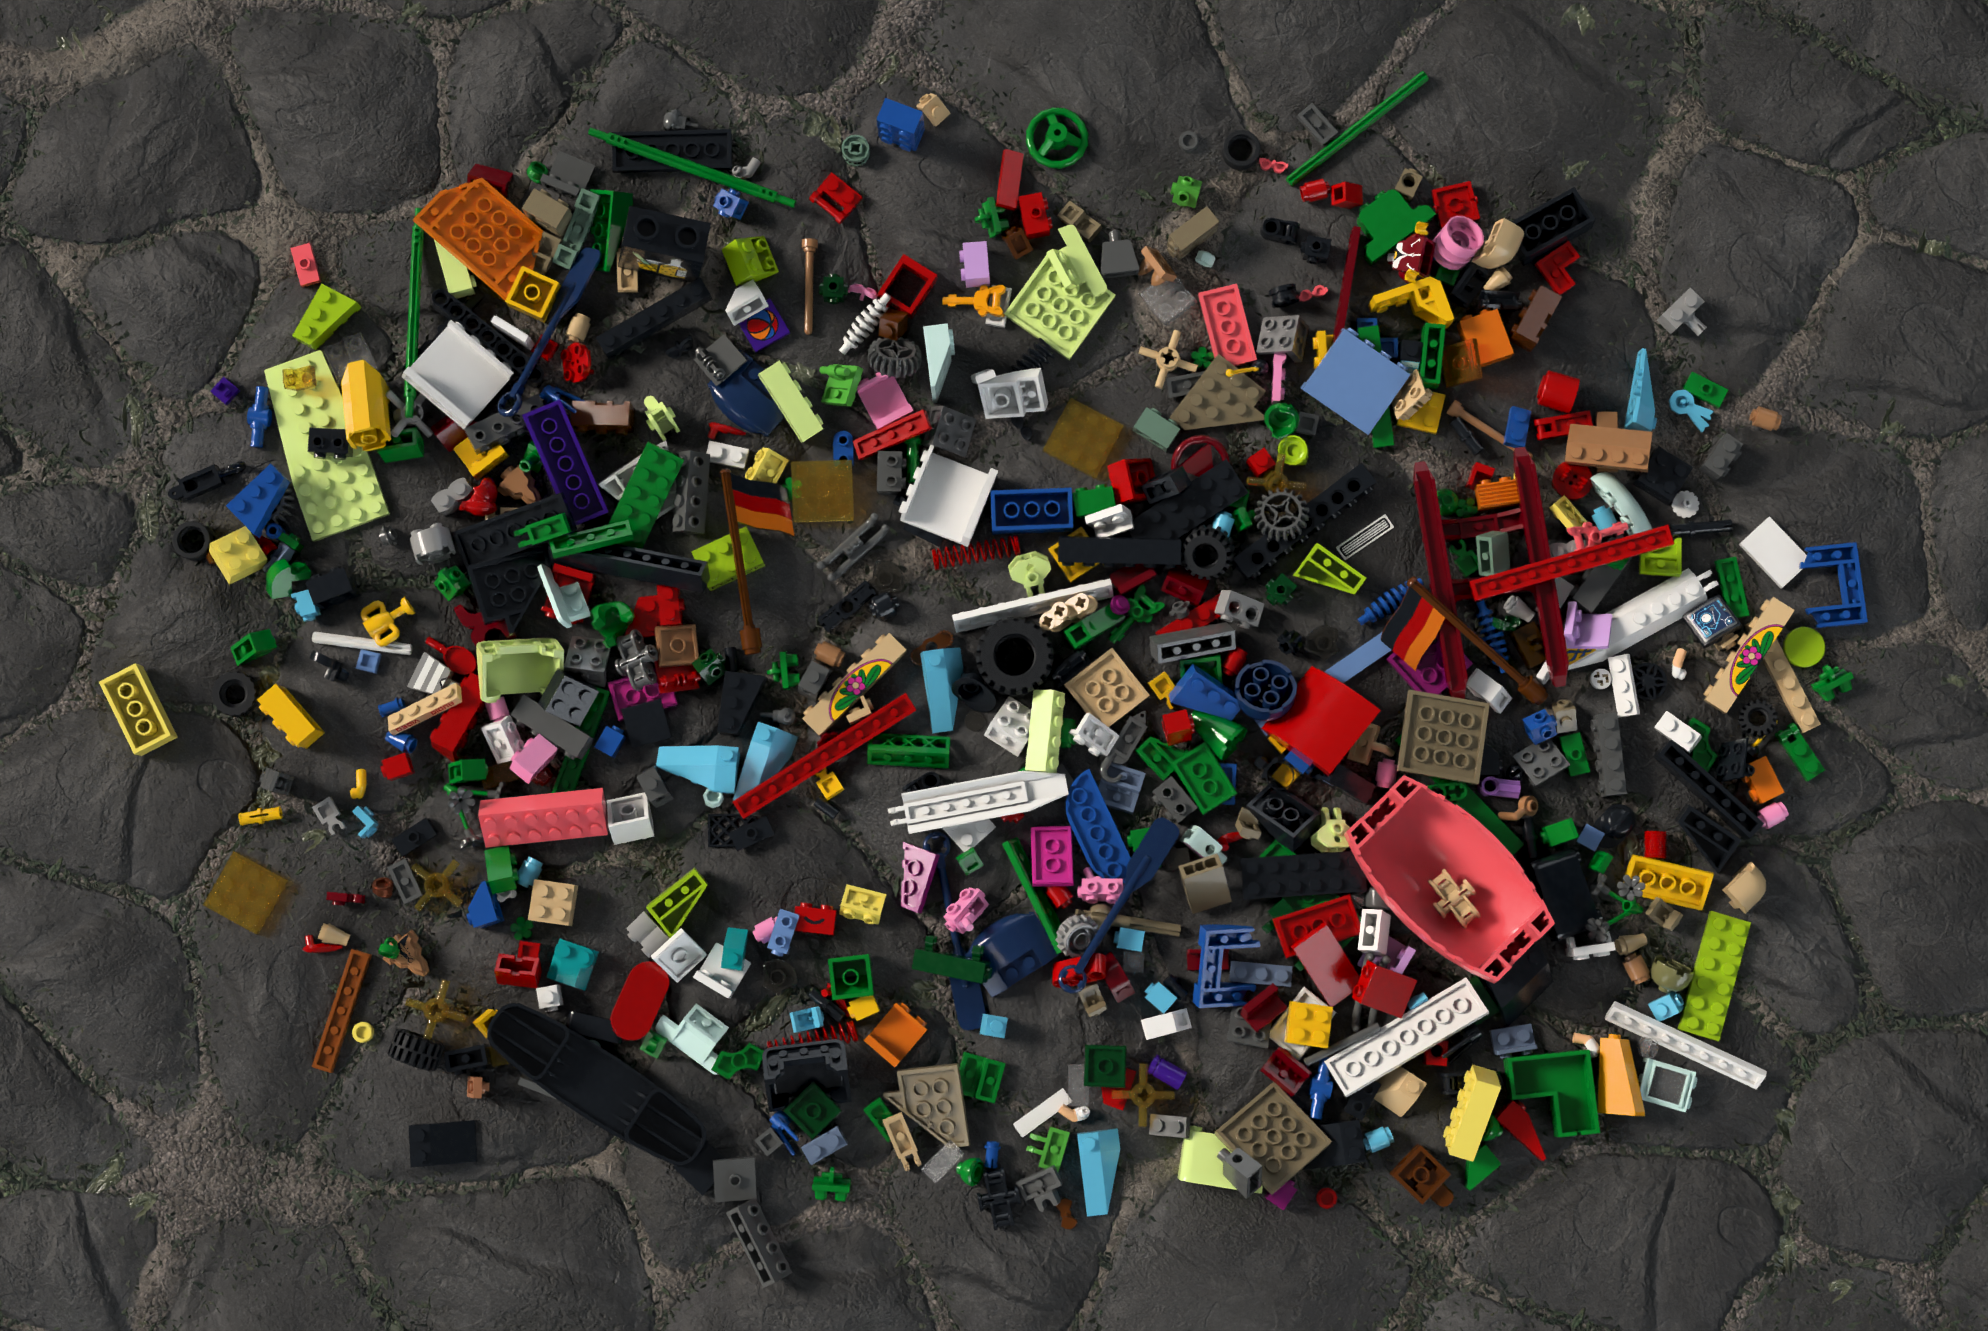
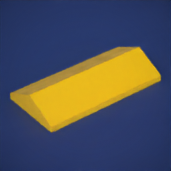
(1671, 881)

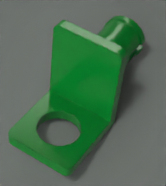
(531, 459)

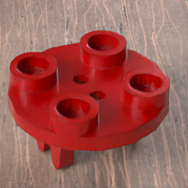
(576, 362)
(1580, 485)

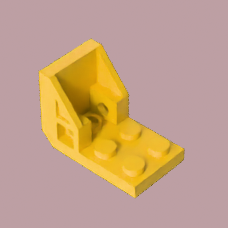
(1425, 298)

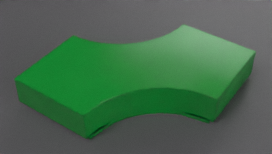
(1702, 752)
(730, 1063)

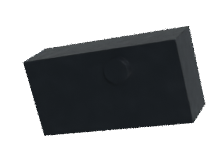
(1553, 225)

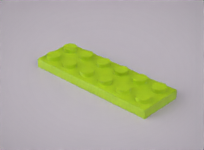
(1714, 976)

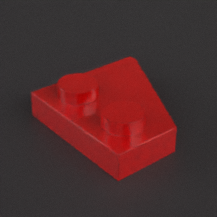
(646, 616)

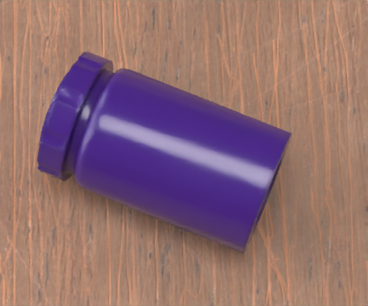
(1167, 1072)

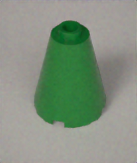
(1218, 733)

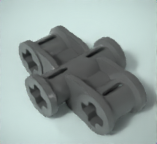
(636, 660)

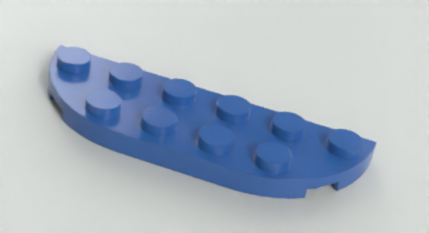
(1096, 828)

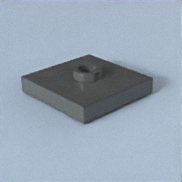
(734, 1179)

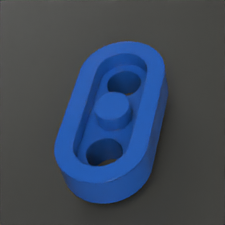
(843, 450)

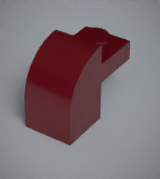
(1117, 979)

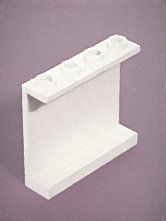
(458, 374)
(947, 497)

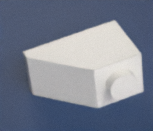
(745, 302)

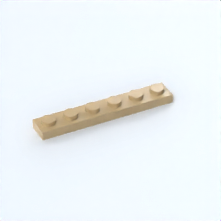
(1789, 687)

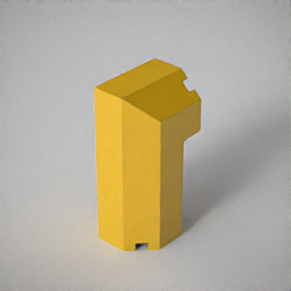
(365, 406)

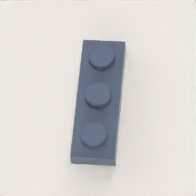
(1260, 973)

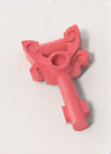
(1593, 535)

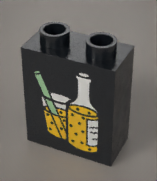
(663, 244)

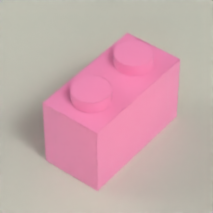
(533, 758)

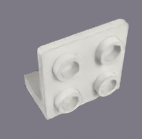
(1010, 726)
(717, 978)

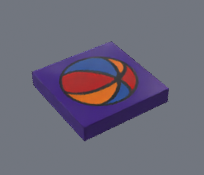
(764, 327)

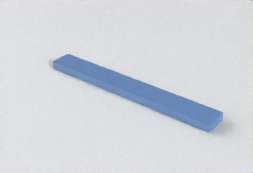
(1353, 663)

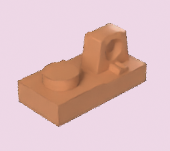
(476, 1087)

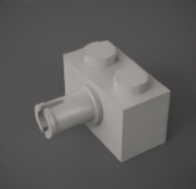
(1683, 313)

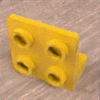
(482, 463)

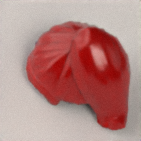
(483, 500)

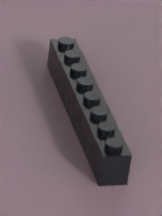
(641, 565)

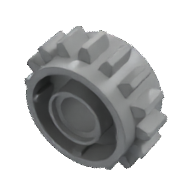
(1076, 935)

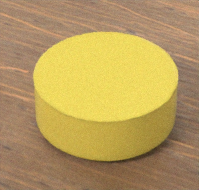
(363, 1032)

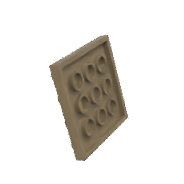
(1443, 737)
(1274, 1135)

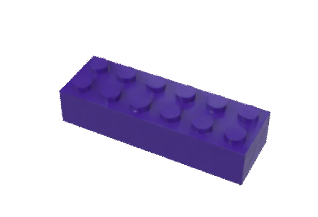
(565, 461)

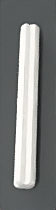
(360, 643)

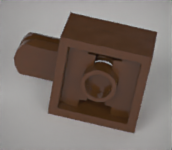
(1423, 1177)

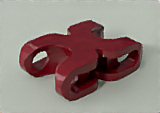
(481, 632)

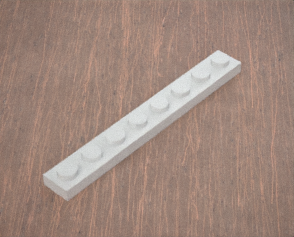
(1028, 606)
(1686, 1045)

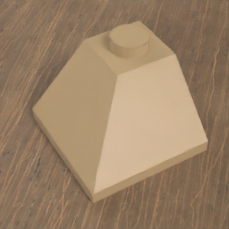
(1399, 1090)

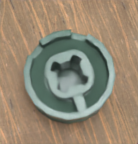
(855, 150)

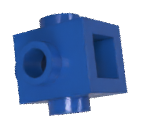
(730, 203)
(1540, 726)

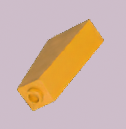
(1618, 1080)

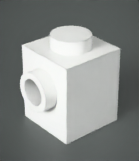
(549, 997)

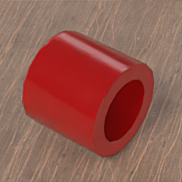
(1557, 391)

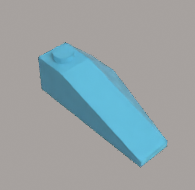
(1641, 402)
(940, 671)
(765, 757)
(706, 765)
(1098, 1161)

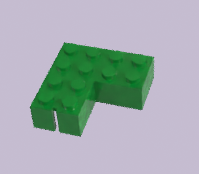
(1567, 1082)

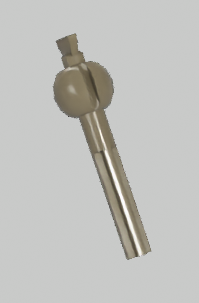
(1100, 911)

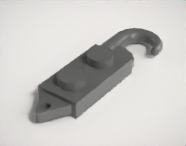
(1125, 745)

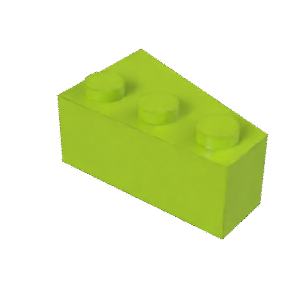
(324, 316)
(1329, 570)
(677, 901)

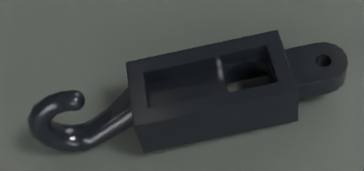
(207, 480)

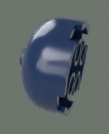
(1263, 688)

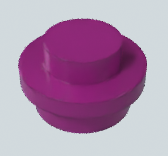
(1119, 605)

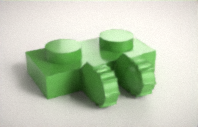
(1053, 1148)

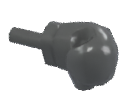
(674, 121)
(784, 716)

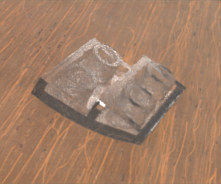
(1168, 300)
(346, 351)

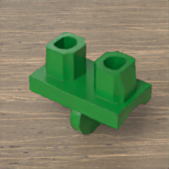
(989, 218)
(786, 661)
(1830, 679)
(831, 1182)

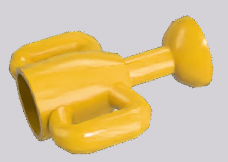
(384, 620)

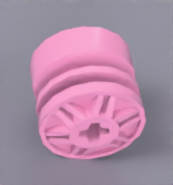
(1457, 242)

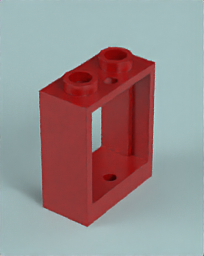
(920, 271)

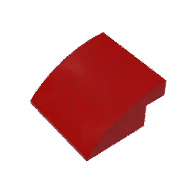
(1322, 720)

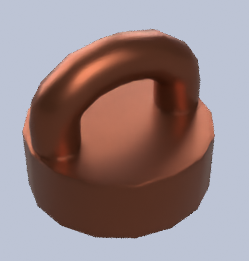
(382, 887)

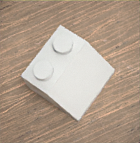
(630, 818)

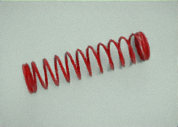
(936, 556)
(850, 1025)

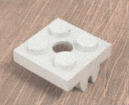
(1583, 952)

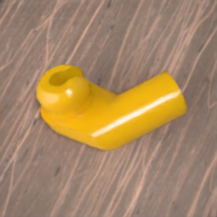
(361, 782)

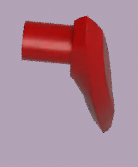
(715, 427)
(267, 545)
(1228, 838)
(319, 948)
(841, 1002)

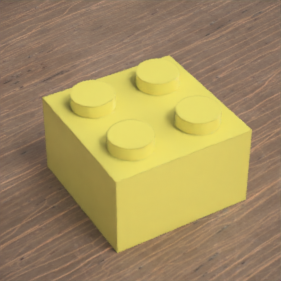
(237, 555)

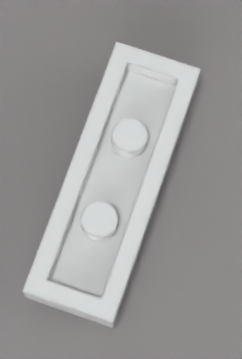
(1623, 685)

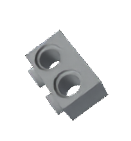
(1240, 605)

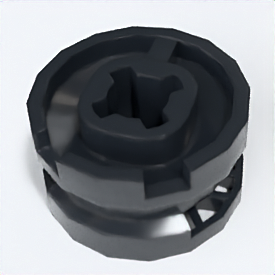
(1284, 295)

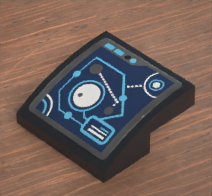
(1711, 621)

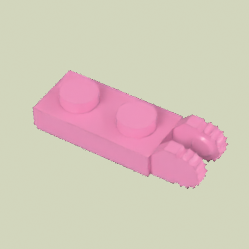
(1278, 374)

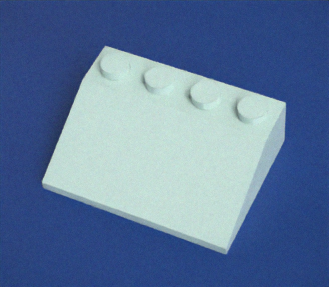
(939, 348)

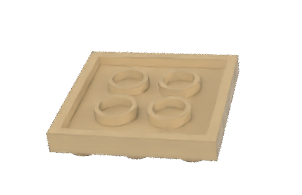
(1107, 689)

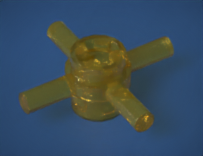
(1276, 477)
(429, 886)
(428, 1007)
(1152, 1094)

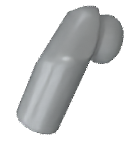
(747, 171)

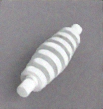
(865, 323)

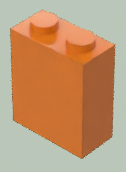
(1490, 336)

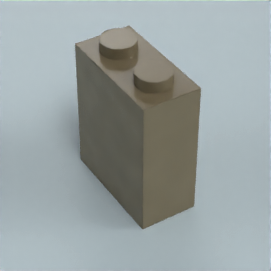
(1192, 233)
(1205, 883)

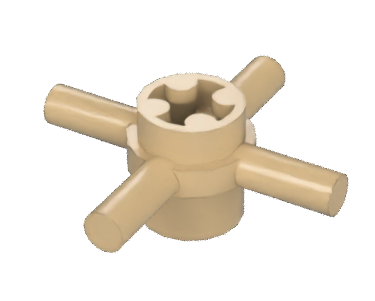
(1171, 352)

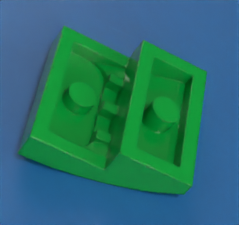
(980, 1076)

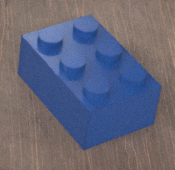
(900, 125)

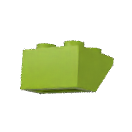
(749, 259)

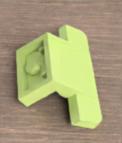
(1075, 263)

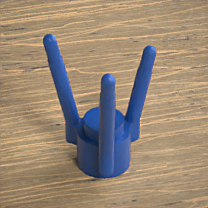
(551, 394)
(781, 1121)

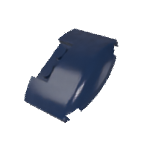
(747, 400)
(1014, 948)

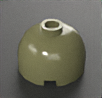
(1670, 975)

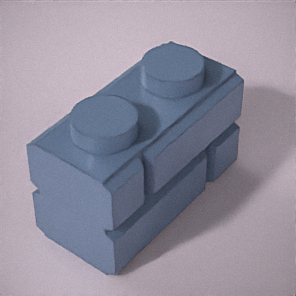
(824, 1145)

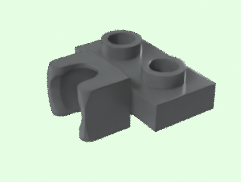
(1041, 1186)

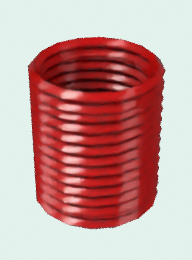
(1655, 844)

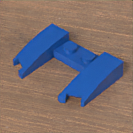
(1853, 603)
(1213, 940)

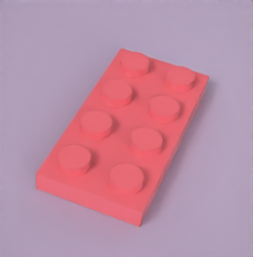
(1227, 325)

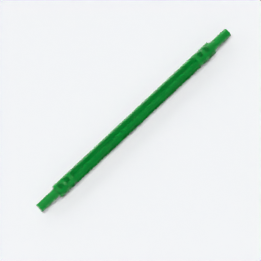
(691, 167)
(414, 311)

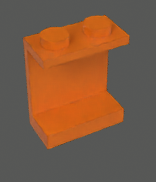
(896, 1034)

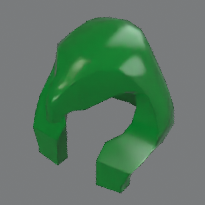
(611, 620)

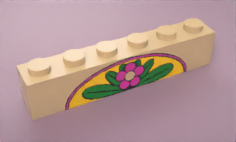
(1748, 655)
(857, 682)

